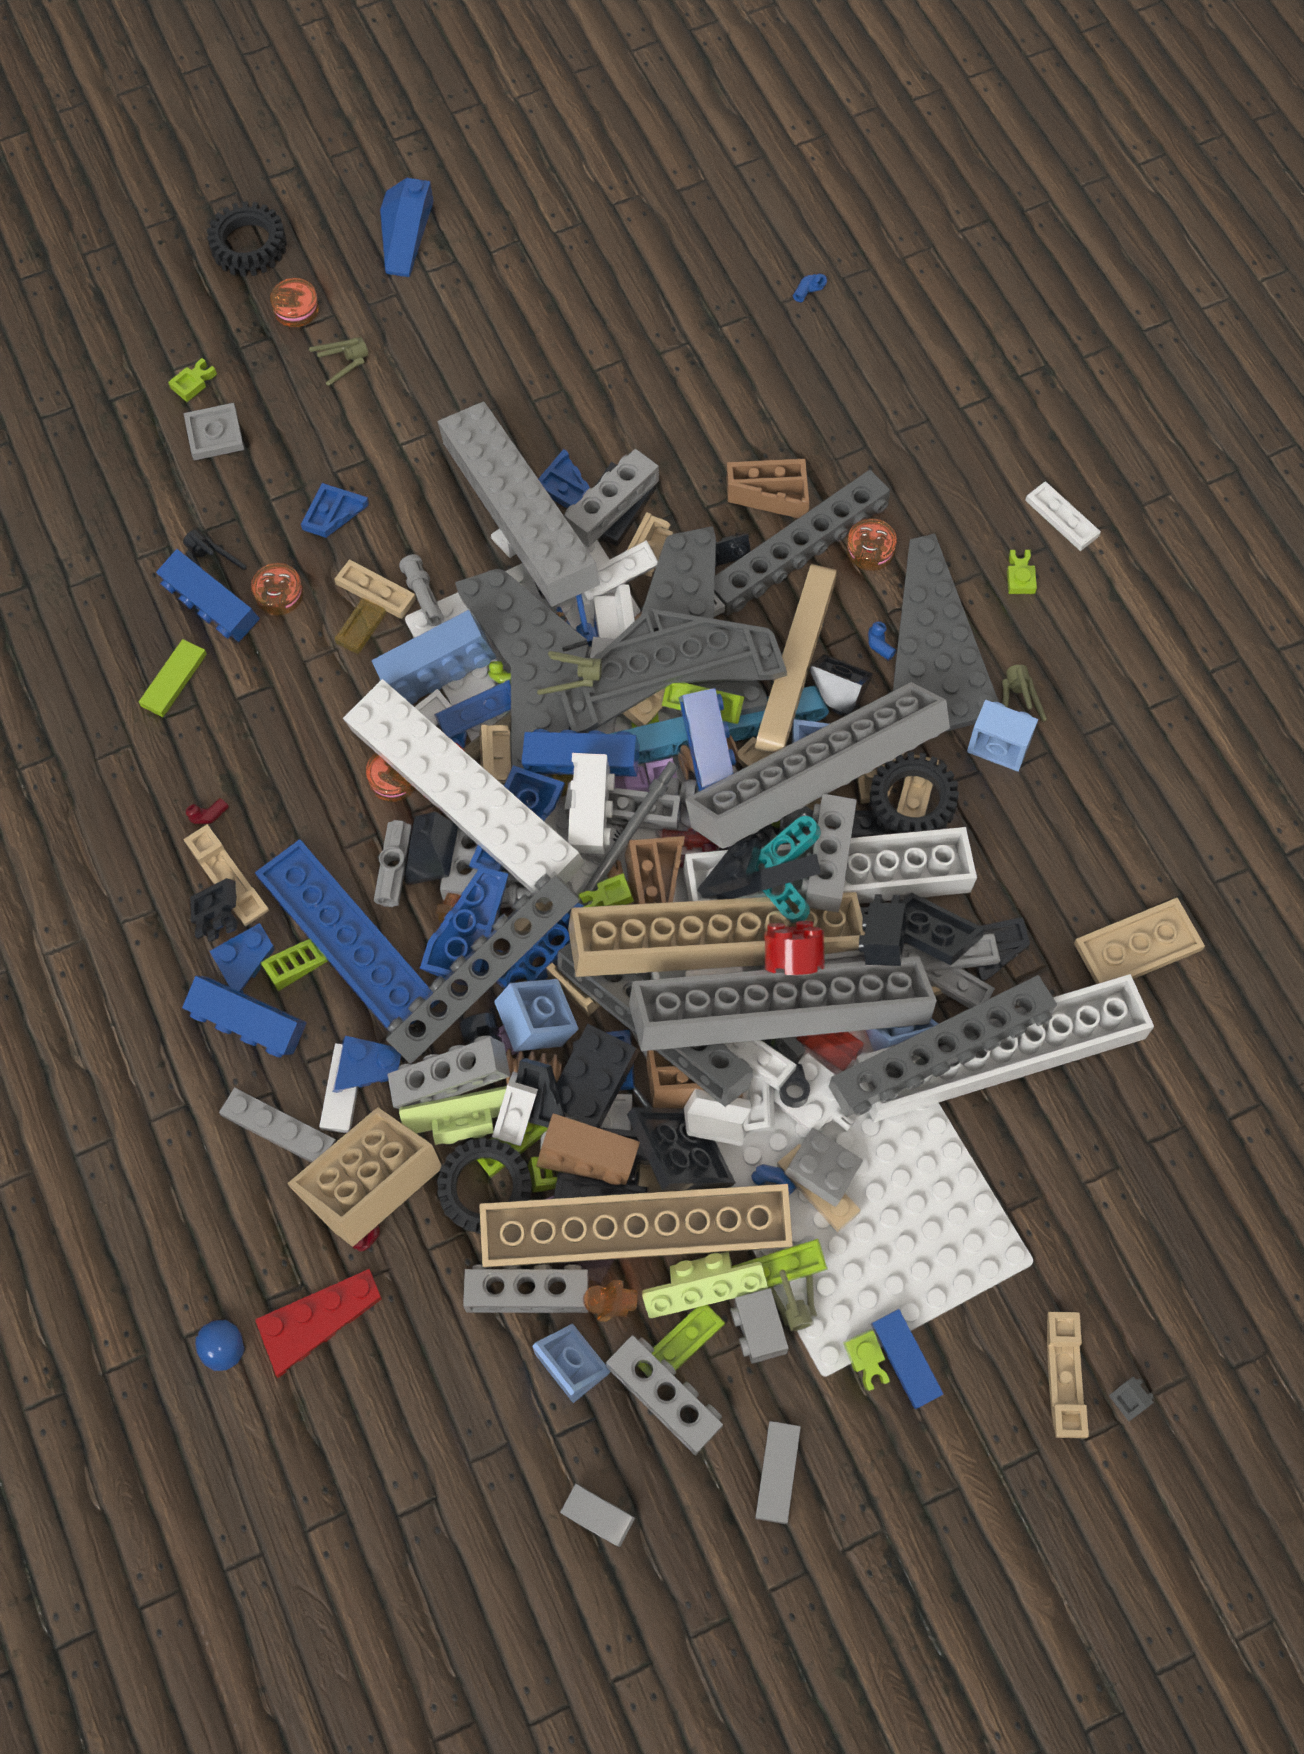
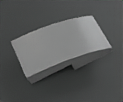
(597, 1515)

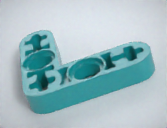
(770, 858)

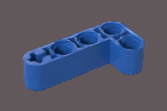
(542, 948)

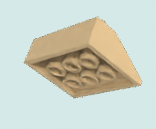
(366, 1175)

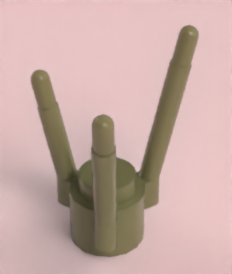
(353, 349)
(588, 668)
(1020, 682)
(798, 1314)

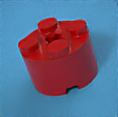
(794, 948)

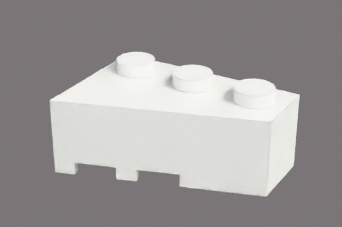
(590, 803)

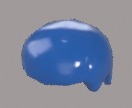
(219, 1345)

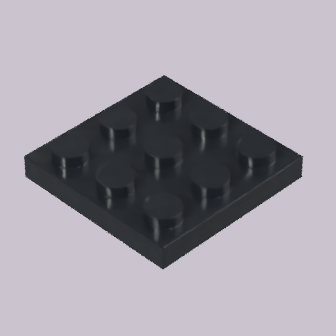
(676, 1157)

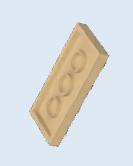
(1140, 943)

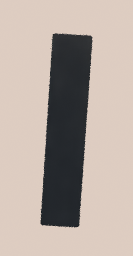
(777, 876)

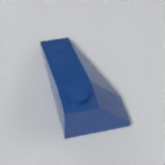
(403, 223)
(536, 792)
(465, 923)

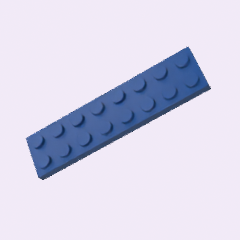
(343, 933)

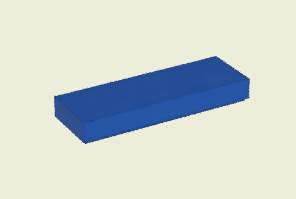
(475, 710)
(906, 1359)

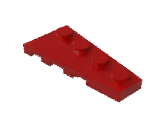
(305, 1324)

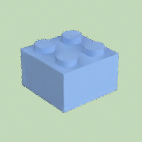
(1002, 735)
(536, 1015)

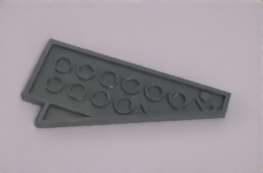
(936, 638)

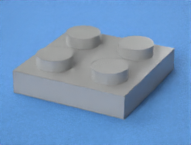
(213, 431)
(823, 1167)

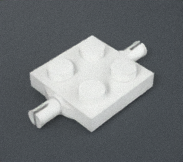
(821, 1103)

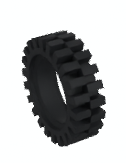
(251, 260)
(918, 767)
(466, 1154)

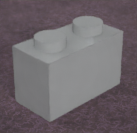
(759, 1325)

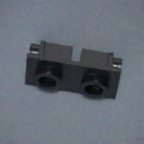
(732, 548)

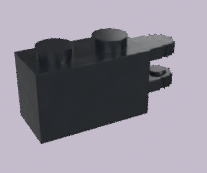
(884, 932)

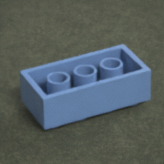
(435, 657)

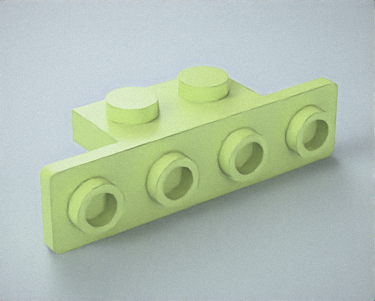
(455, 1116)
(703, 1283)

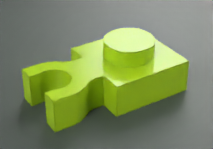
(191, 382)
(1021, 576)
(610, 893)
(865, 1355)

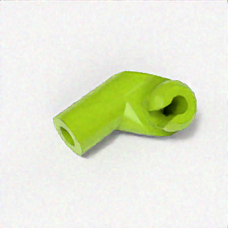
(497, 672)

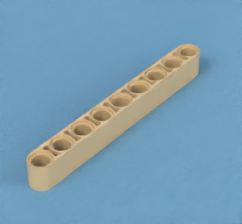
(797, 659)

